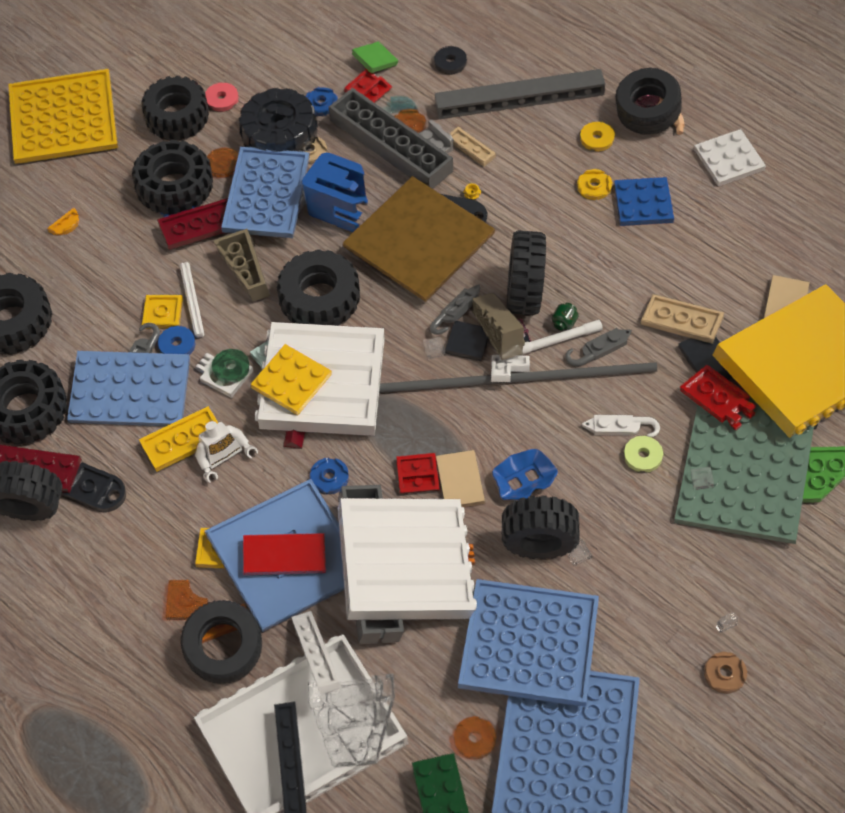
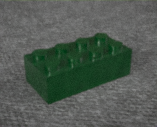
(439, 785)

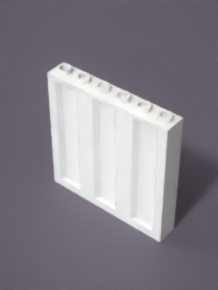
(348, 397)
(405, 559)

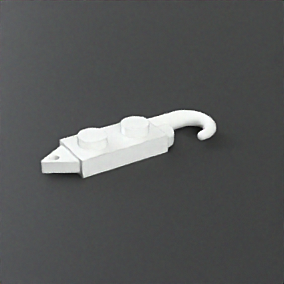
(619, 425)

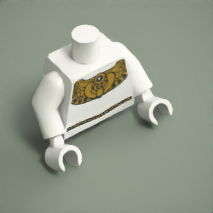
(218, 445)

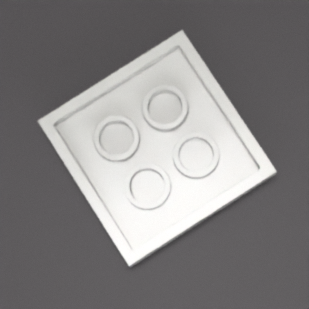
(729, 157)

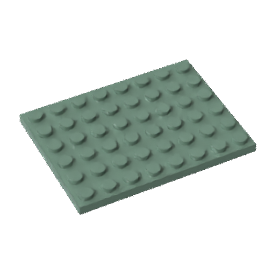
(754, 473)

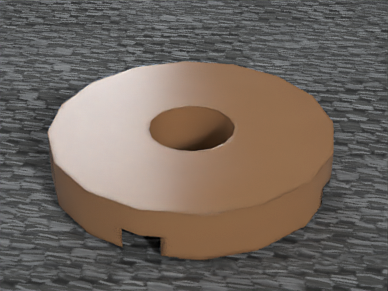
(717, 680)

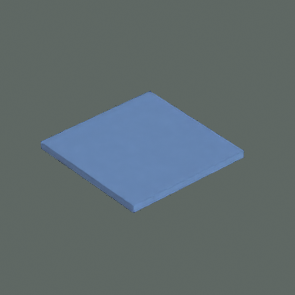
(282, 595)

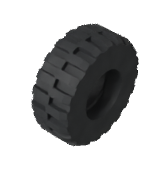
(168, 159)
(313, 269)
(526, 272)
(33, 320)
(41, 416)

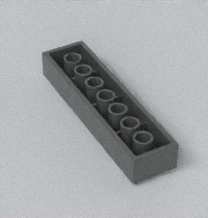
(390, 138)

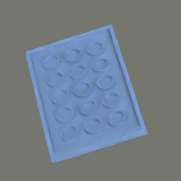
(266, 192)
(128, 388)

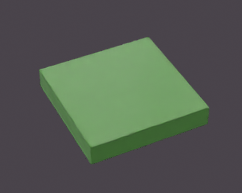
(374, 57)

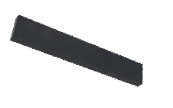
(290, 758)

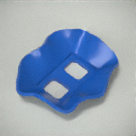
(516, 466)

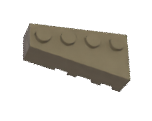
(242, 260)
(499, 325)

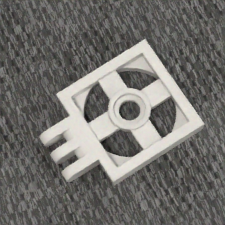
(206, 369)

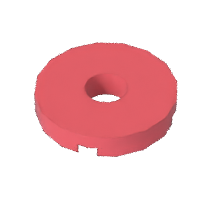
(218, 90)

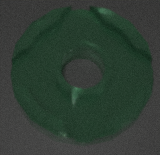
(227, 357)

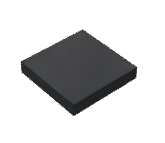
(467, 341)

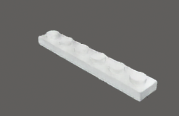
(316, 653)

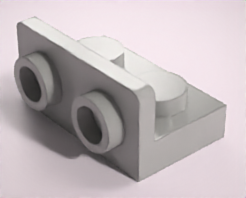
(438, 136)

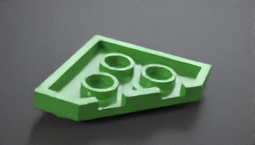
(824, 472)

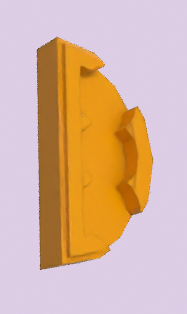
(65, 224)

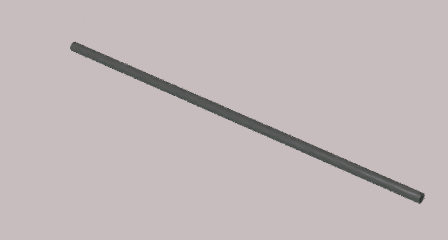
(519, 377)

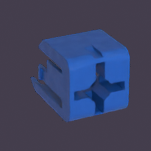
(332, 187)

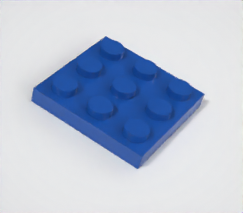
(643, 201)

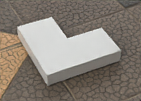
(502, 369)

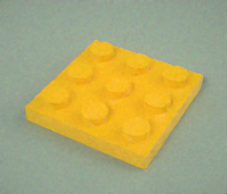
(291, 379)

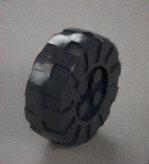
(278, 121)

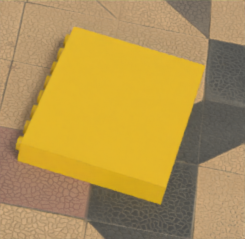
(793, 361)

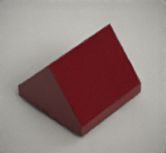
(294, 439)

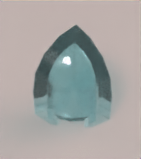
(401, 102)

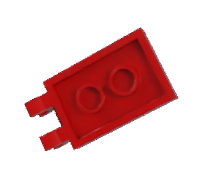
(718, 396)

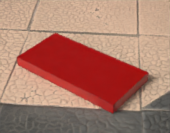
(284, 554)

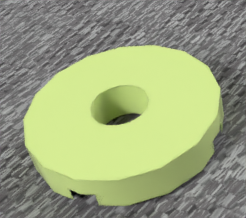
(645, 444)

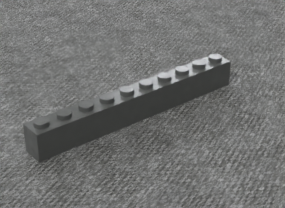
(519, 94)

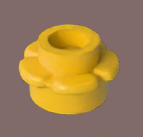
(472, 191)

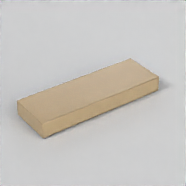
(472, 147)

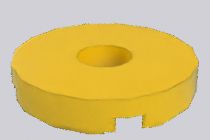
(597, 128)
(594, 192)

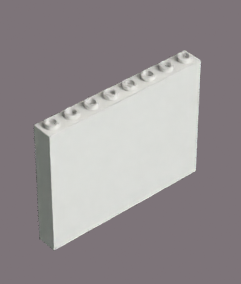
(245, 734)

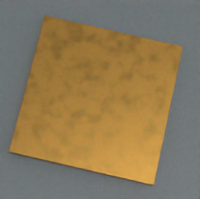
(418, 238)

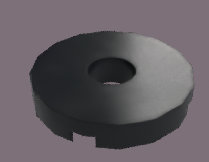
(450, 52)

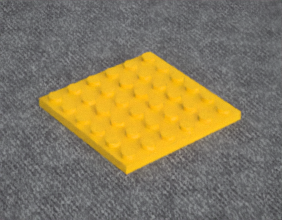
(62, 116)

